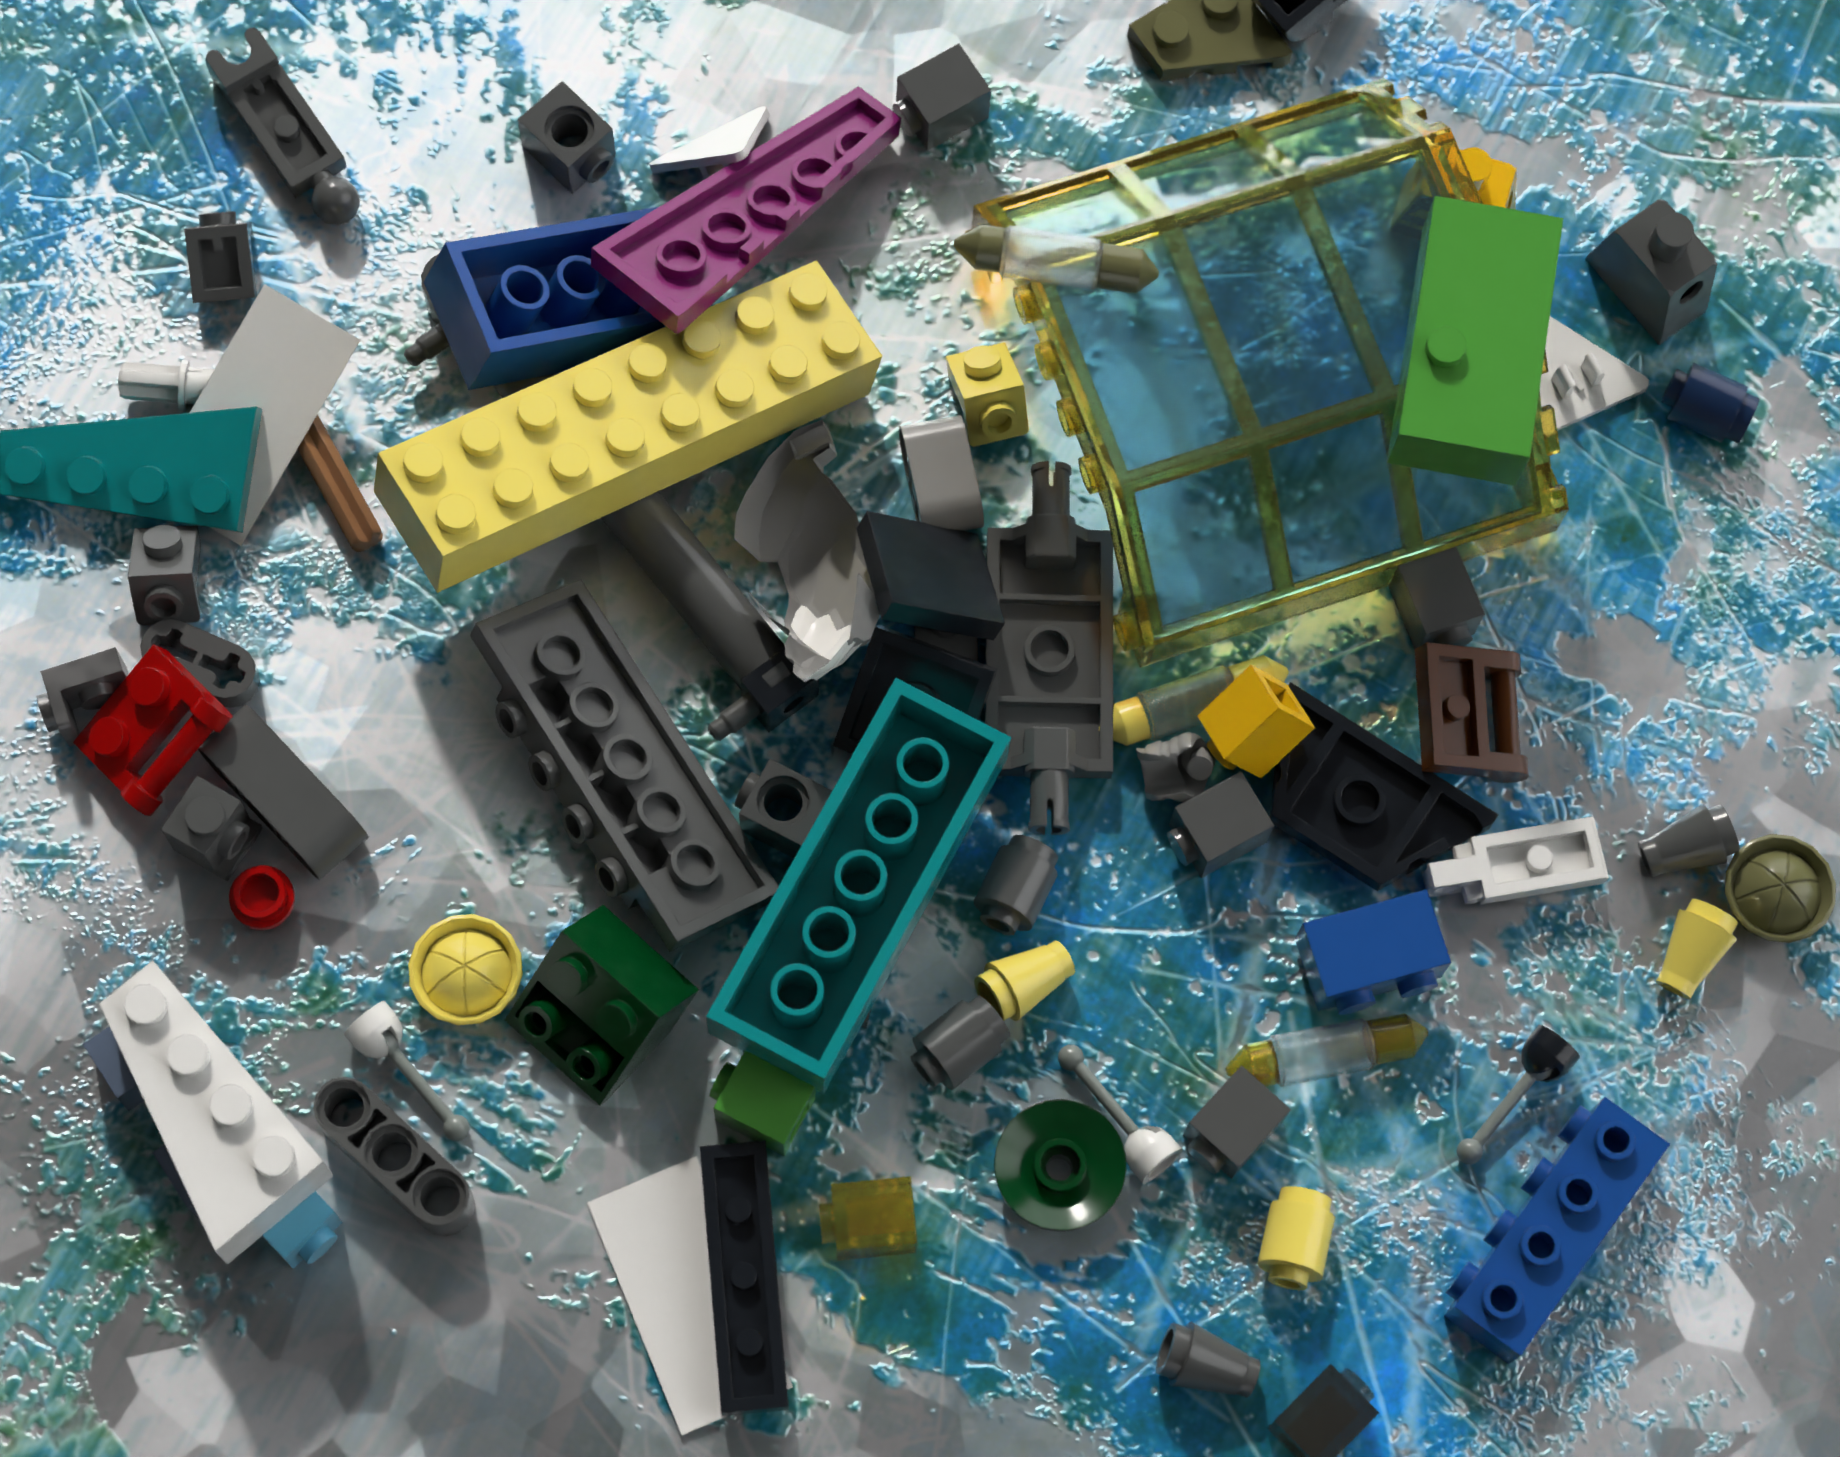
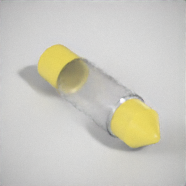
(1176, 704)

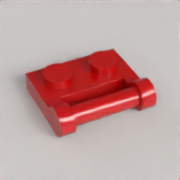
(141, 718)

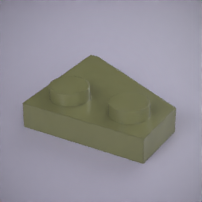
(1206, 38)

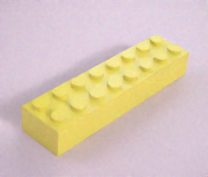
(624, 425)

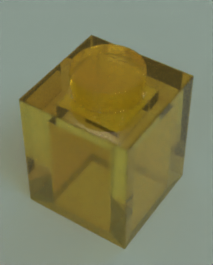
(870, 1218)

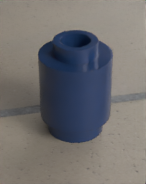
(1709, 403)

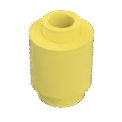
(1296, 1238)

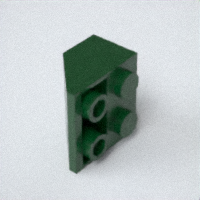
(600, 1003)

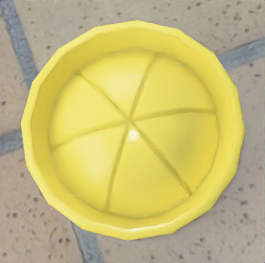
(465, 969)

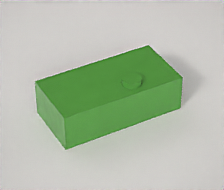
(1475, 341)

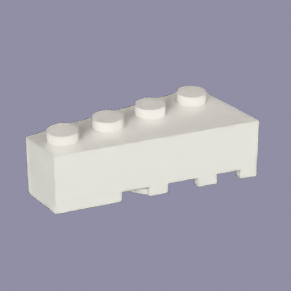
(219, 1126)

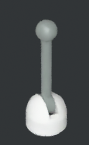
(378, 1036)
(1147, 1148)

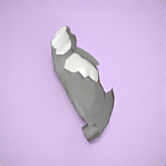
(810, 530)

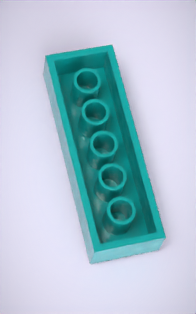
(858, 885)

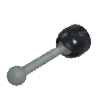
(1545, 1059)

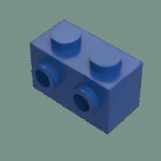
(1373, 952)

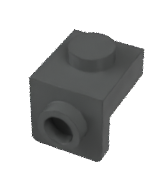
(165, 574)

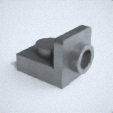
(78, 684)

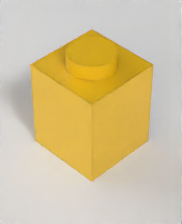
(1254, 722)

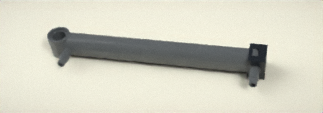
(692, 585)

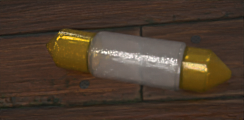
(1330, 1050)

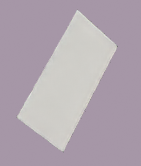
(287, 367)
(662, 1264)

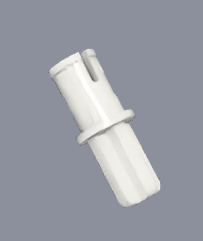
(162, 382)

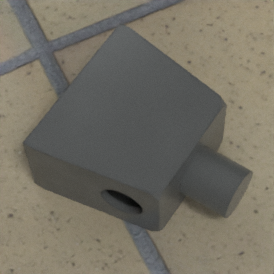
(1657, 269)

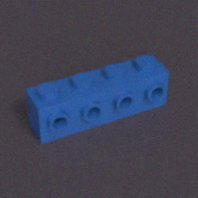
(1555, 1229)

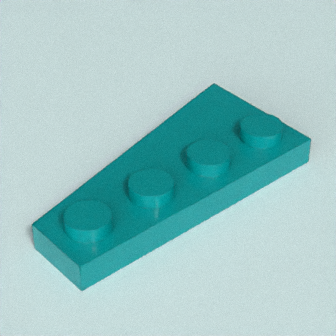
(151, 467)

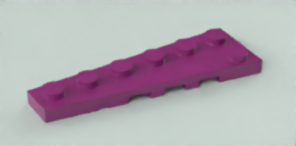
(722, 227)

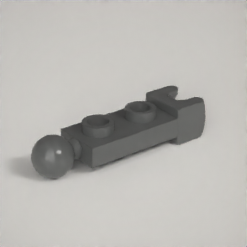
(286, 128)

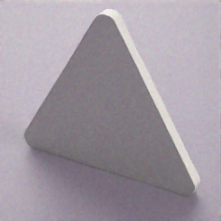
(717, 148)
(1583, 377)

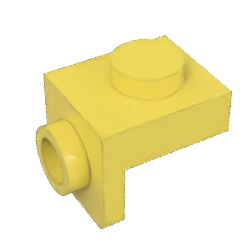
(989, 393)

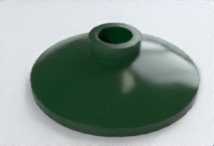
(1064, 1132)

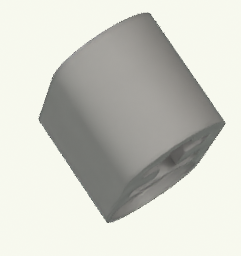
(941, 474)

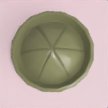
(1780, 888)

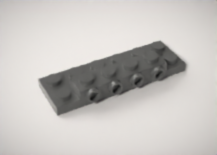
(619, 767)

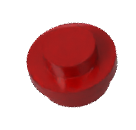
(261, 897)

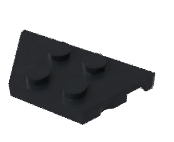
(1367, 801)

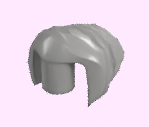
(1176, 767)

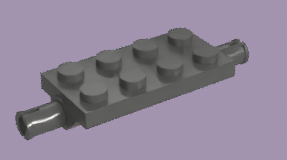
(1053, 648)

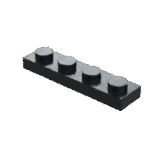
(743, 1278)

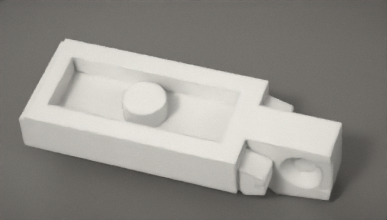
(1521, 863)

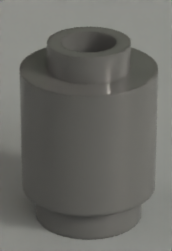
(1016, 885)
(959, 1043)

